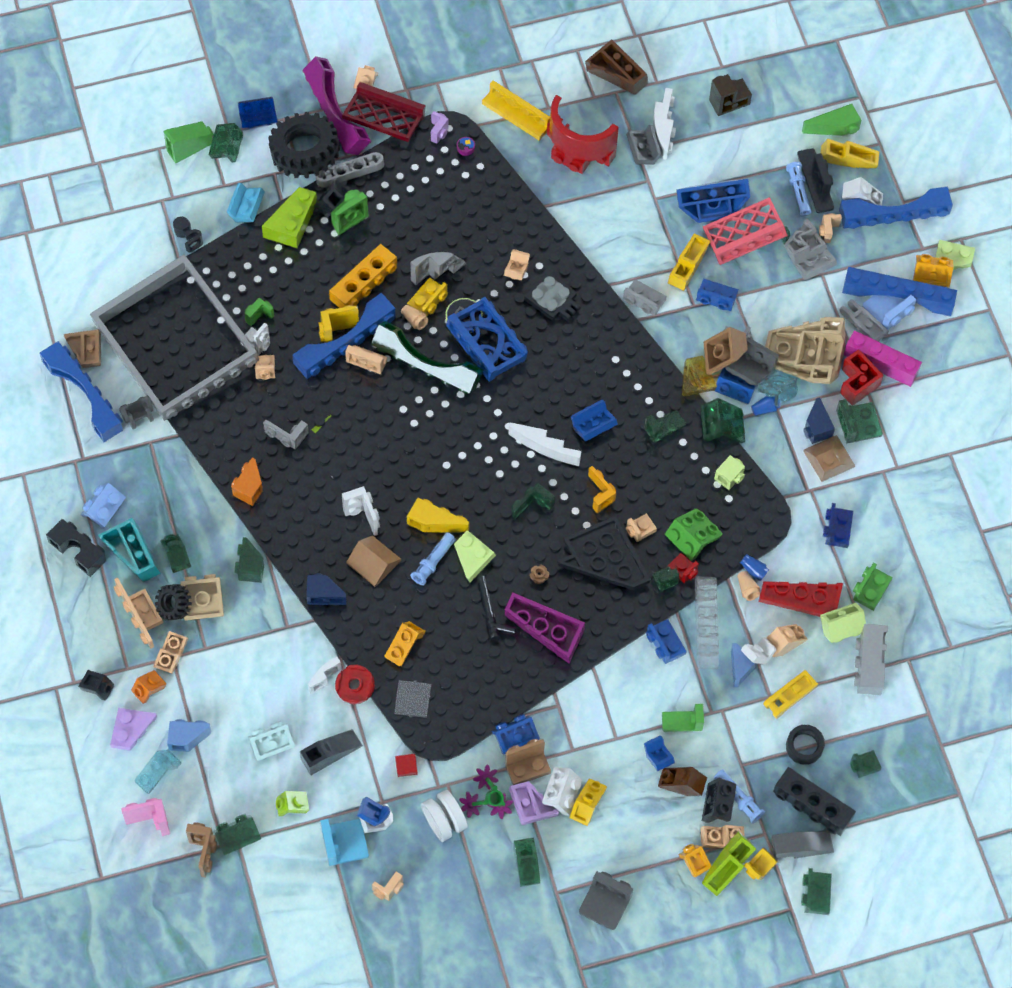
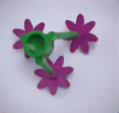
(492, 799)

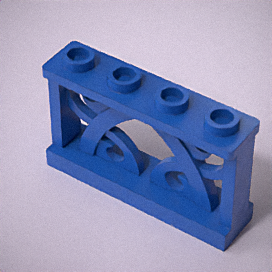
(476, 352)

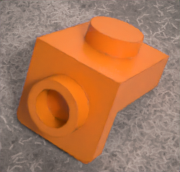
(147, 685)

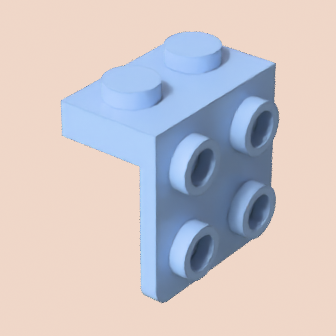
(889, 309)

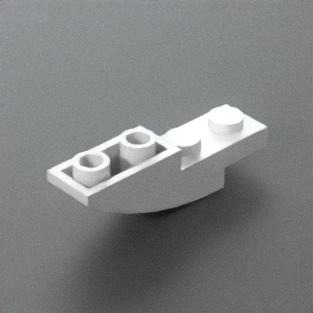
(663, 124)

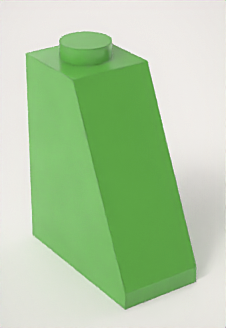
(187, 140)

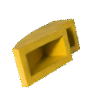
(849, 154)
(688, 262)

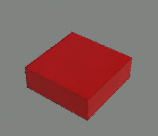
(406, 765)

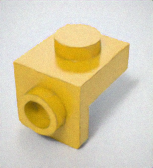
(760, 864)

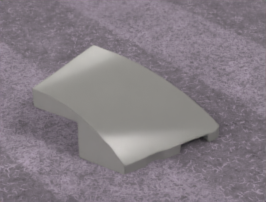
(809, 251)
(434, 265)

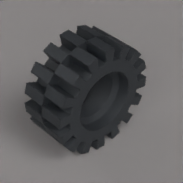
(181, 602)

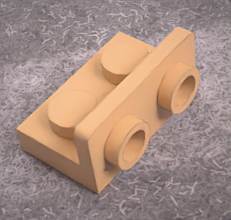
(365, 358)

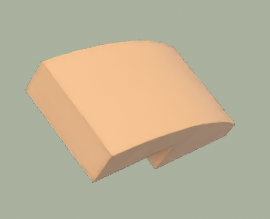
(171, 652)
(718, 836)

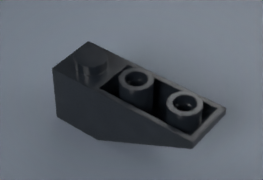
(329, 751)

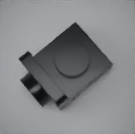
(96, 684)

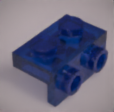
(257, 112)

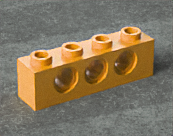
(378, 257)

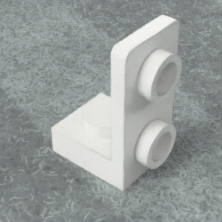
(259, 339)

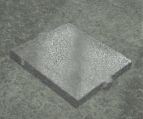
(412, 698)

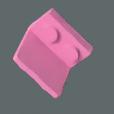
(151, 809)

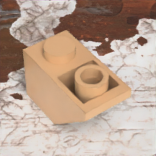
(786, 639)

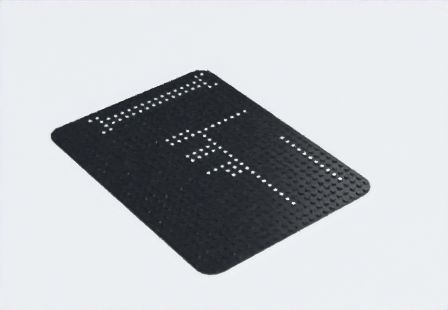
(430, 441)

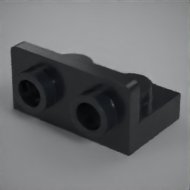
(719, 800)

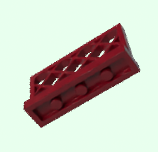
(389, 102)

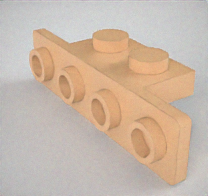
(142, 609)

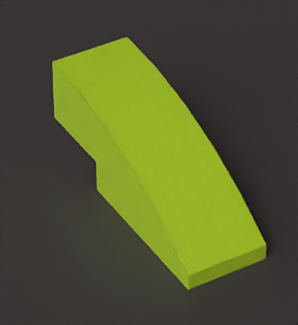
(728, 863)

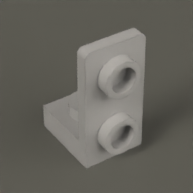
(293, 439)

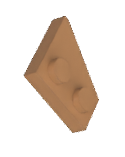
(86, 347)

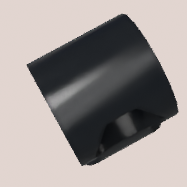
(183, 229)

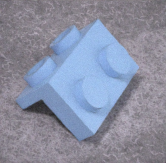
(103, 504)

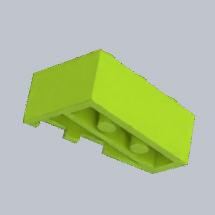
(291, 218)

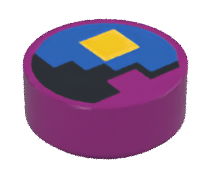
(465, 146)

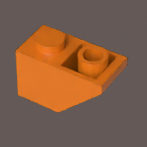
(248, 485)

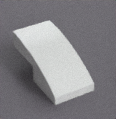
(319, 679)

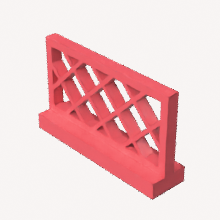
(749, 241)

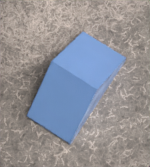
(741, 665)

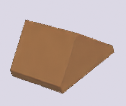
(372, 560)

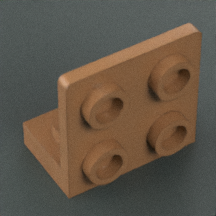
(527, 762)

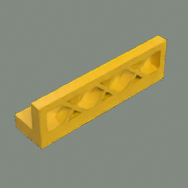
(517, 111)

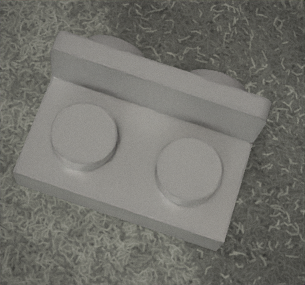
(644, 297)

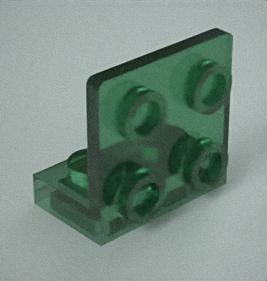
(722, 419)
(858, 421)

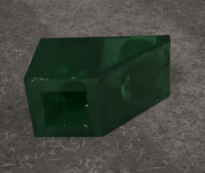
(175, 553)
(250, 564)
(526, 861)

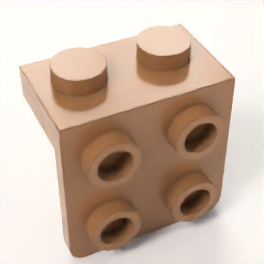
(203, 836)

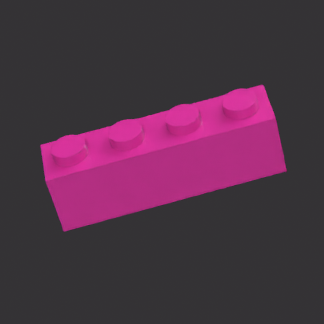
(884, 358)

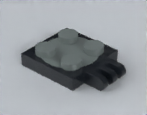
(553, 298)

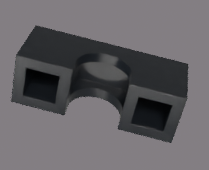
(65, 535)

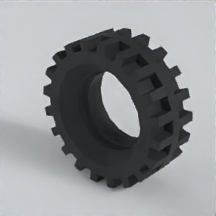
(310, 160)

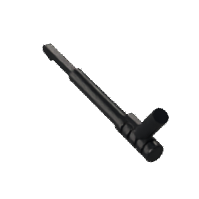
(492, 621)

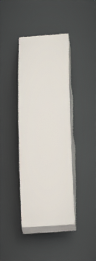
(538, 441)

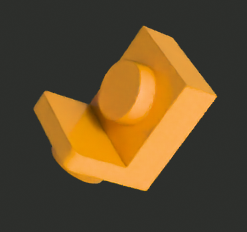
(695, 859)

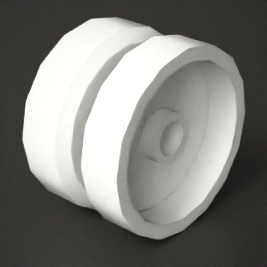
(444, 815)

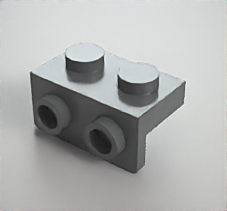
(644, 145)

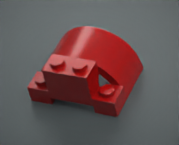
(576, 149)

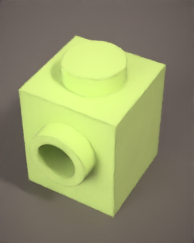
(730, 472)

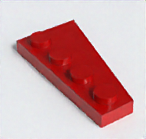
(802, 597)

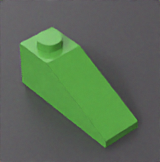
(836, 122)

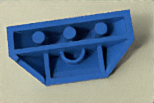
(713, 200)

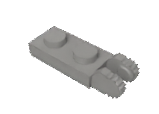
(864, 321)

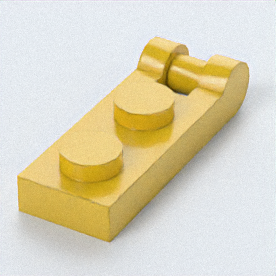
(791, 693)

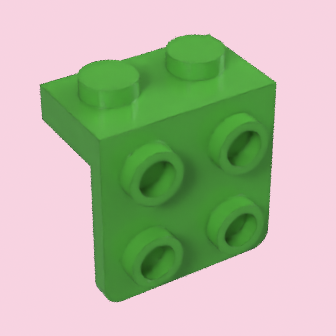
(692, 533)

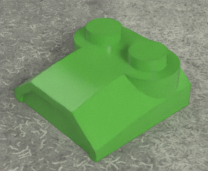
(350, 211)

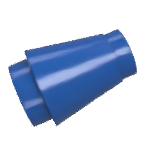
(764, 406)
(754, 567)

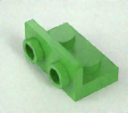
(872, 587)

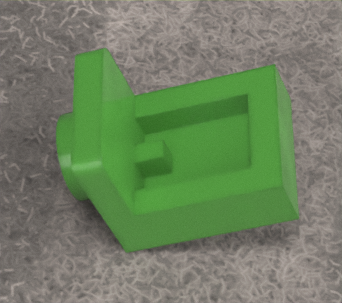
(255, 310)

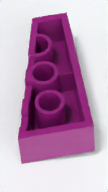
(547, 625)

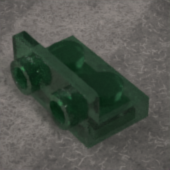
(226, 142)
(236, 834)
(817, 892)

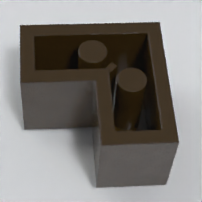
(728, 94)

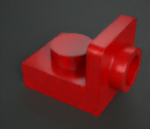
(685, 567)

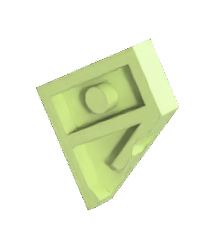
(472, 554)

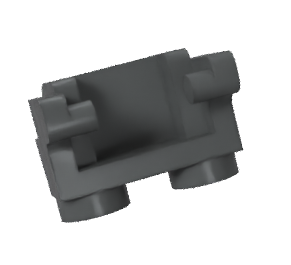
(137, 411)

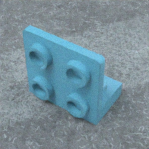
(344, 841)

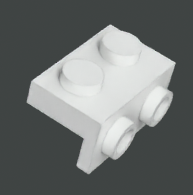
(562, 790)

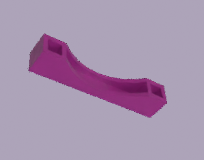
(321, 79)

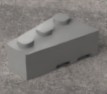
(871, 659)

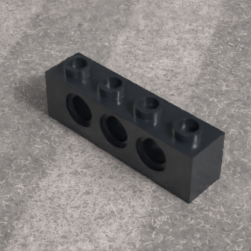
(810, 791)

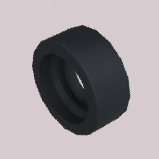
(798, 757)

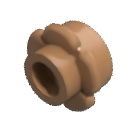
(539, 578)

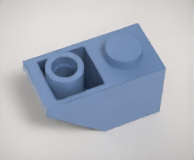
(186, 735)

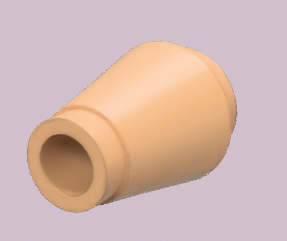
(415, 317)
(748, 586)

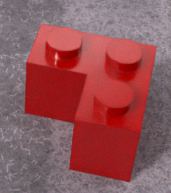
(862, 377)

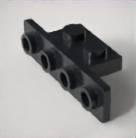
(817, 179)

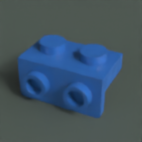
(593, 420)

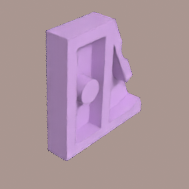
(129, 727)
(529, 804)

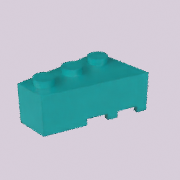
(131, 548)

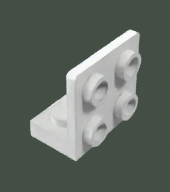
(357, 501)

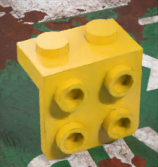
(337, 320)

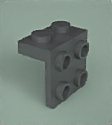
(755, 363)
(606, 900)

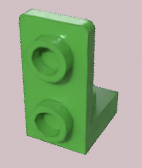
(683, 720)

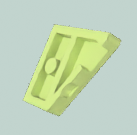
(960, 254)

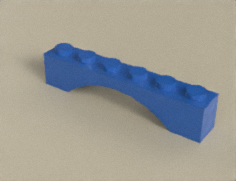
(862, 213)
(868, 283)
(316, 356)
(60, 364)

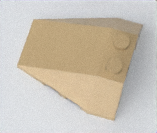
(810, 350)

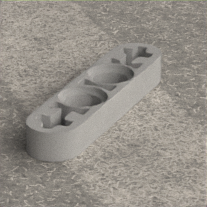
(348, 166)

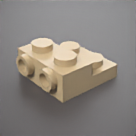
(205, 596)

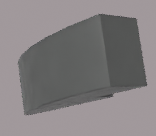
(801, 844)

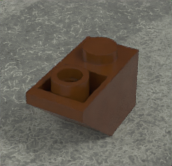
(683, 781)

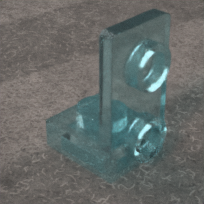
(156, 769)

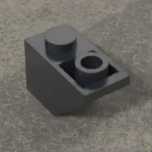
(331, 198)

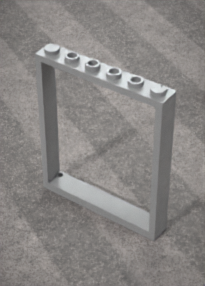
(145, 288)

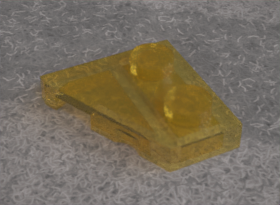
(695, 377)

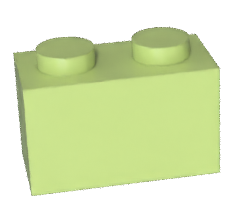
(843, 622)

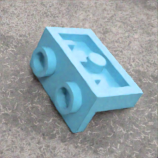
(245, 203)

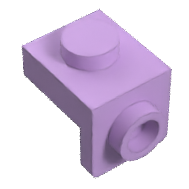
(441, 126)

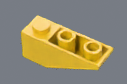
(431, 518)

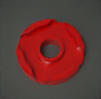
(365, 688)

